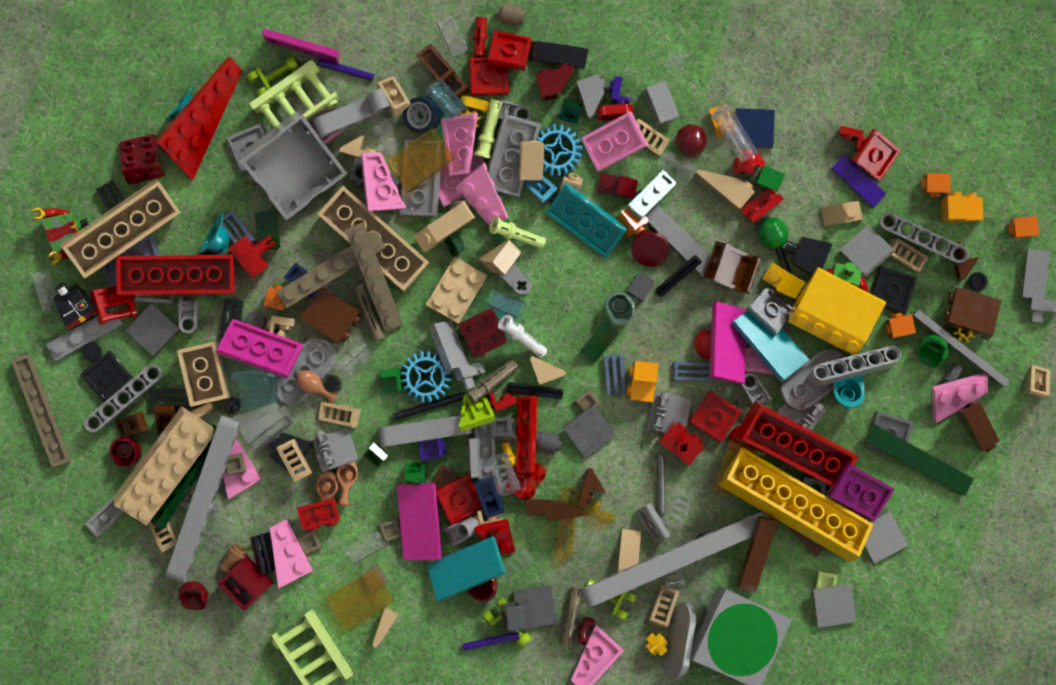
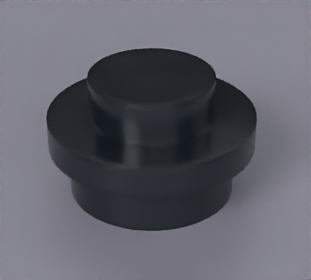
(977, 281)
(92, 351)
(333, 383)
(232, 405)

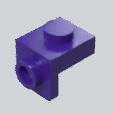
(615, 87)
(432, 449)

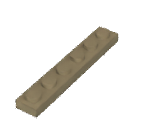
(324, 273)
(373, 276)
(41, 410)

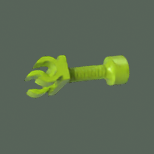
(291, 65)
(617, 601)
(524, 637)

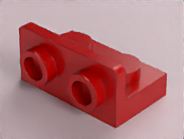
(761, 205)
(529, 482)
(318, 514)

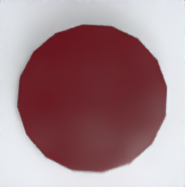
(650, 248)

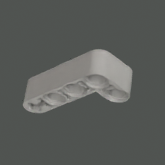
(352, 114)

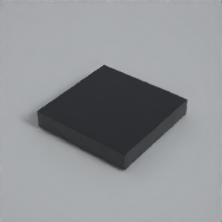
(894, 289)
(106, 376)

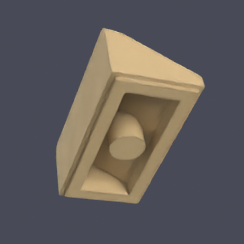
(395, 95)
(531, 160)

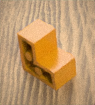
(961, 208)
(643, 381)

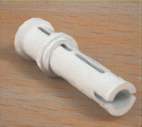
(517, 332)

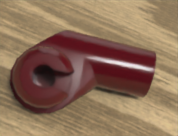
(583, 628)

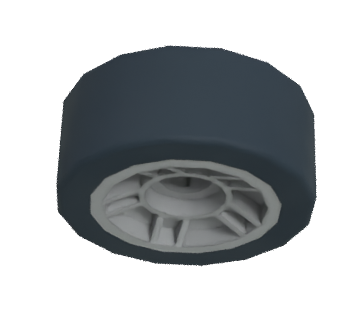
(414, 119)

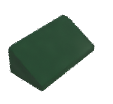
(268, 225)
(599, 341)

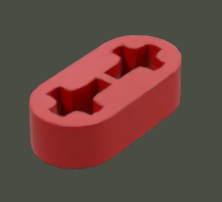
(612, 112)

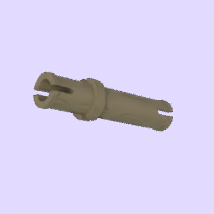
(360, 291)
(486, 386)
(570, 617)

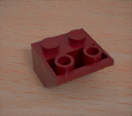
(553, 83)
(244, 583)

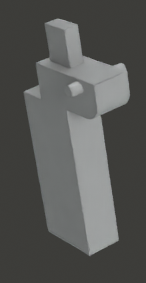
(1035, 283)
(453, 355)

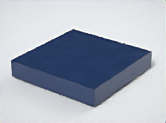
(758, 126)

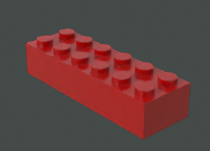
(175, 275)
(794, 443)

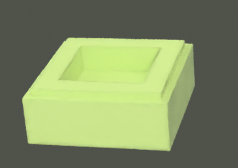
(826, 579)

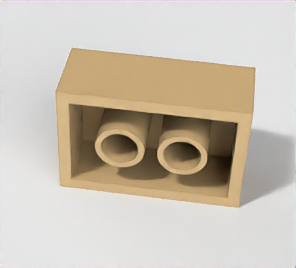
(203, 374)

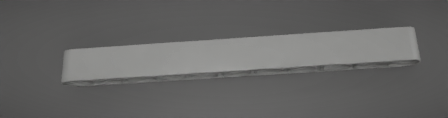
(671, 560)

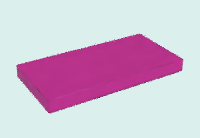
(301, 46)
(727, 344)
(259, 348)
(419, 521)

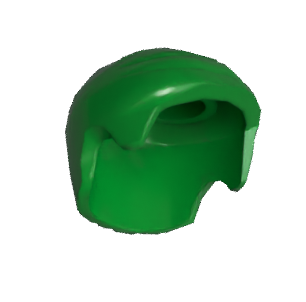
(772, 233)
(933, 351)

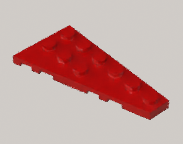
(193, 129)

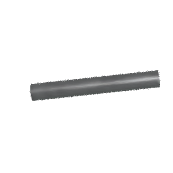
(661, 483)

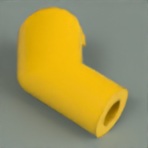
(506, 447)

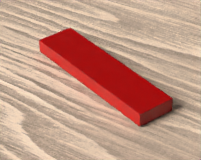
(526, 435)

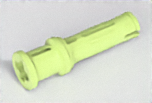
(486, 138)
(511, 231)

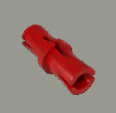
(479, 36)

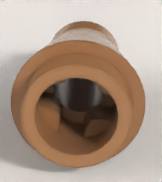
(233, 556)

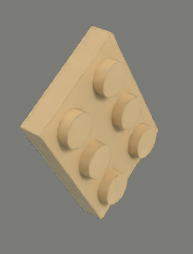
(456, 290)

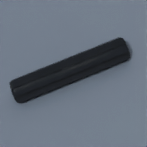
(676, 277)
(535, 390)

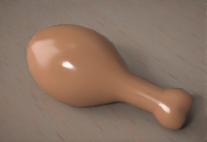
(311, 383)
(346, 476)
(327, 485)

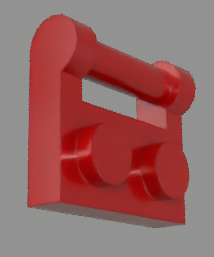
(108, 298)
(501, 532)

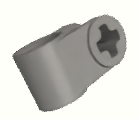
(512, 109)
(515, 276)
(188, 313)
(755, 391)
(461, 531)

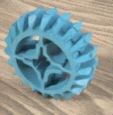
(565, 152)
(413, 365)

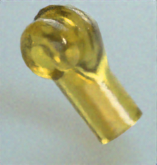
(600, 514)

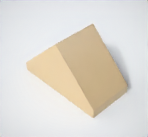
(501, 257)
(544, 371)
(1038, 382)

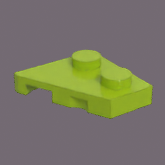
(475, 413)

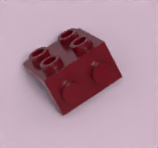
(140, 159)
(482, 333)

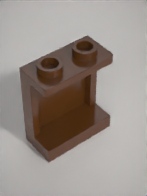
(732, 267)
(972, 312)
(331, 316)

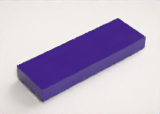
(858, 181)

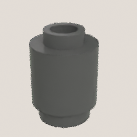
(547, 442)

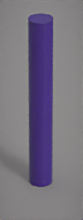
(345, 69)
(491, 641)

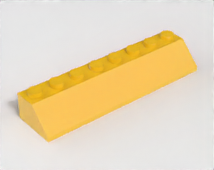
(796, 505)

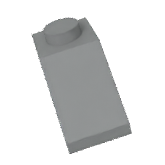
(591, 93)

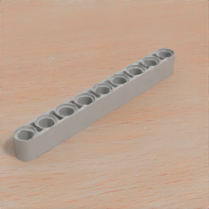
(203, 499)

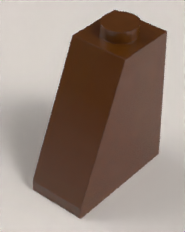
(978, 426)

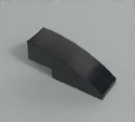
(558, 54)

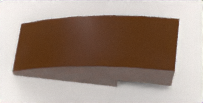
(442, 70)
(554, 509)

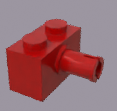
(251, 255)
(681, 442)

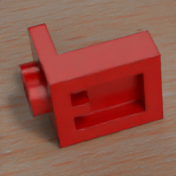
(850, 133)
(505, 401)

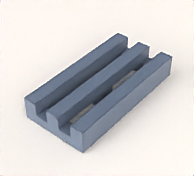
(226, 217)
(614, 358)
(676, 371)

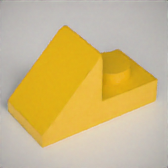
(783, 281)

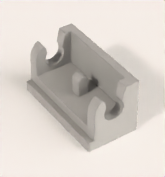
(660, 103)

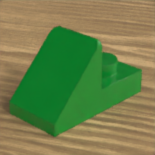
(415, 473)

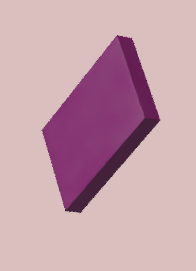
(860, 491)

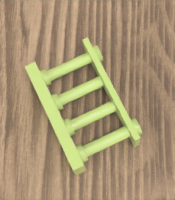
(293, 83)
(321, 637)

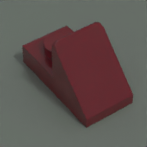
(617, 185)

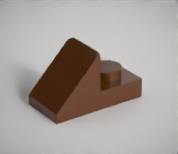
(963, 269)
(163, 416)
(132, 425)
(591, 482)

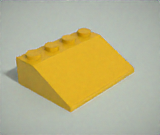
(836, 311)

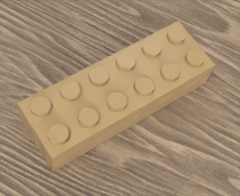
(120, 228)
(398, 261)
(163, 466)

